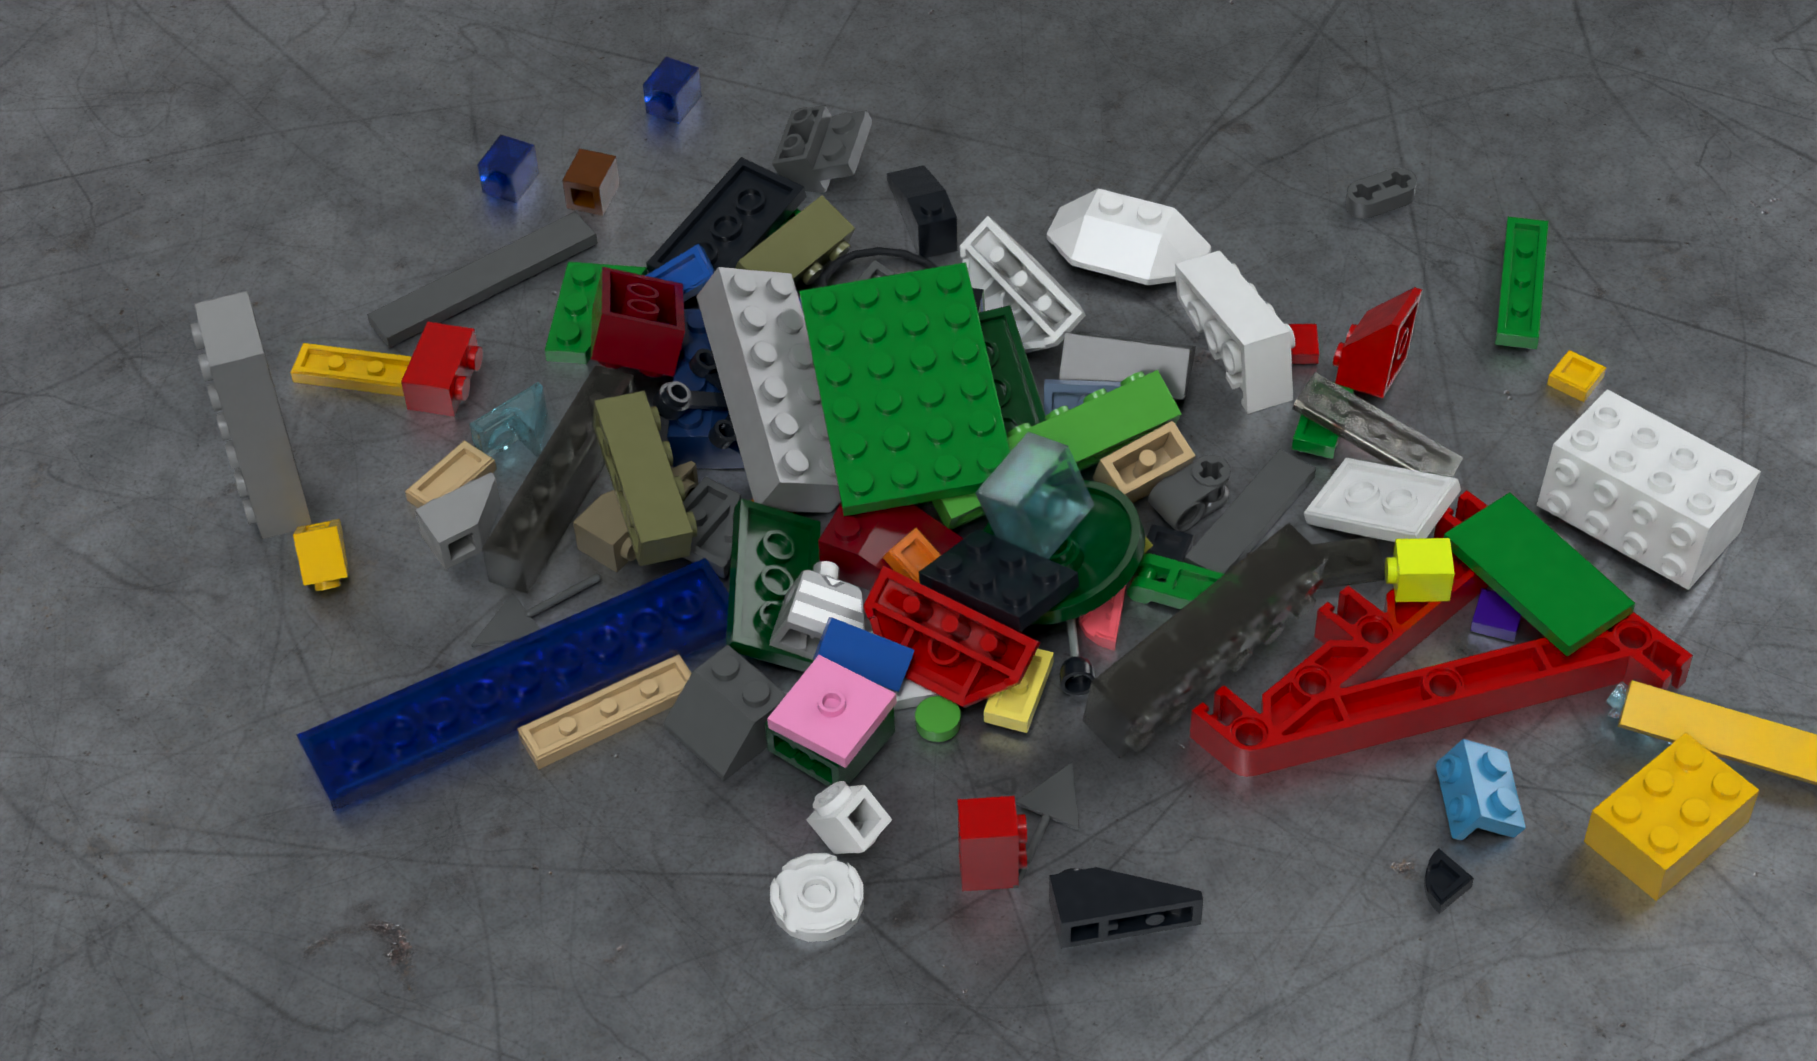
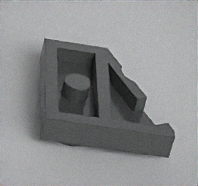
(714, 515)

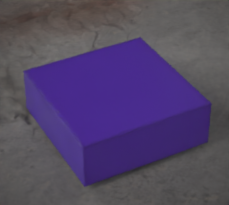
(1495, 617)

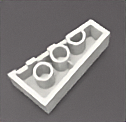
(1238, 329)

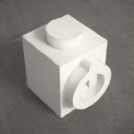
(848, 818)

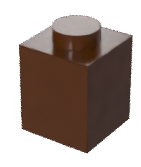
(591, 182)

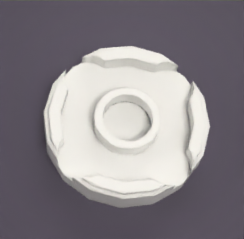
(817, 897)

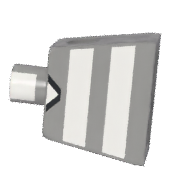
(809, 605)

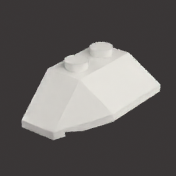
(1125, 237)
(1017, 279)

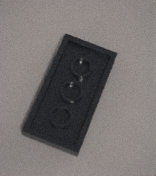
(734, 216)

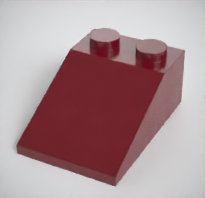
(862, 539)

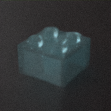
(1035, 495)

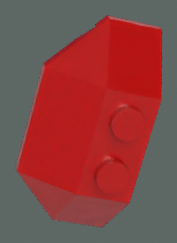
(955, 647)

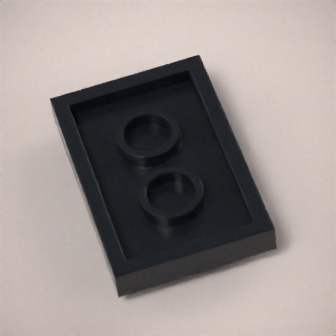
(999, 579)

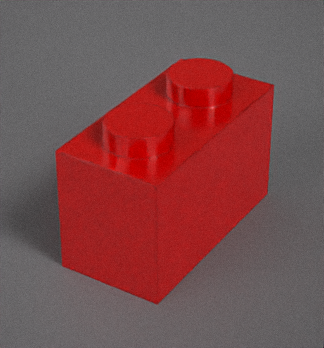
(441, 369)
(991, 843)

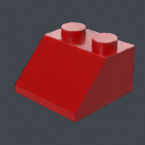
(1378, 345)

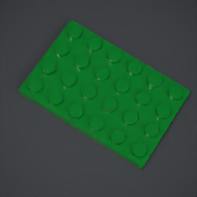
(905, 387)

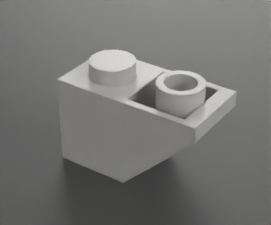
(460, 520)

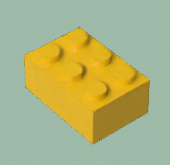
(1671, 816)

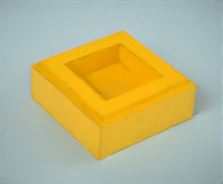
(1576, 376)

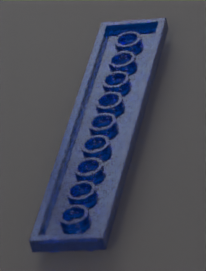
(515, 684)

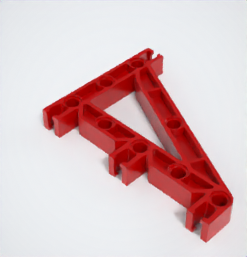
(1362, 642)

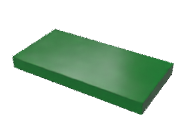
(1539, 574)

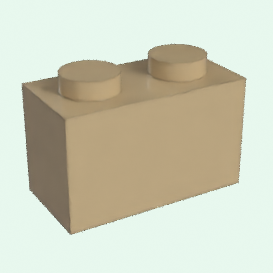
(1145, 462)

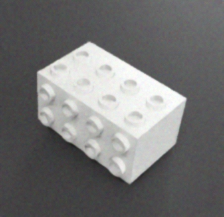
(1647, 488)

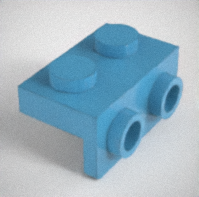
(1479, 790)

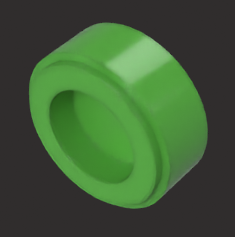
(937, 719)

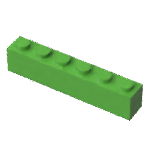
(1090, 430)

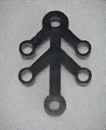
(675, 398)

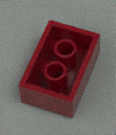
(637, 322)

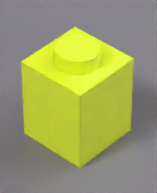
(1421, 570)

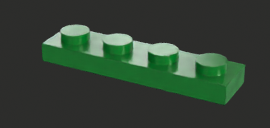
(1522, 283)

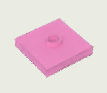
(832, 711)

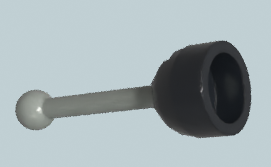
(1076, 671)

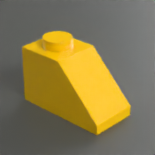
(321, 554)

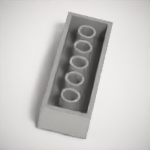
(770, 388)
(249, 414)

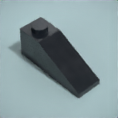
(925, 211)
(1112, 905)

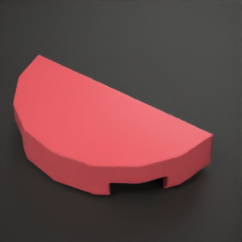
(1104, 622)

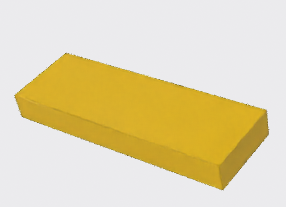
(350, 369)

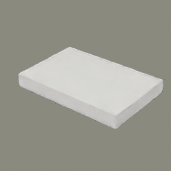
(1382, 501)

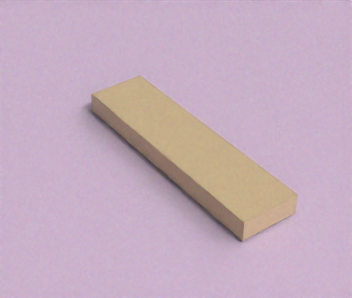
(604, 712)

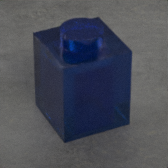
(672, 90)
(508, 168)

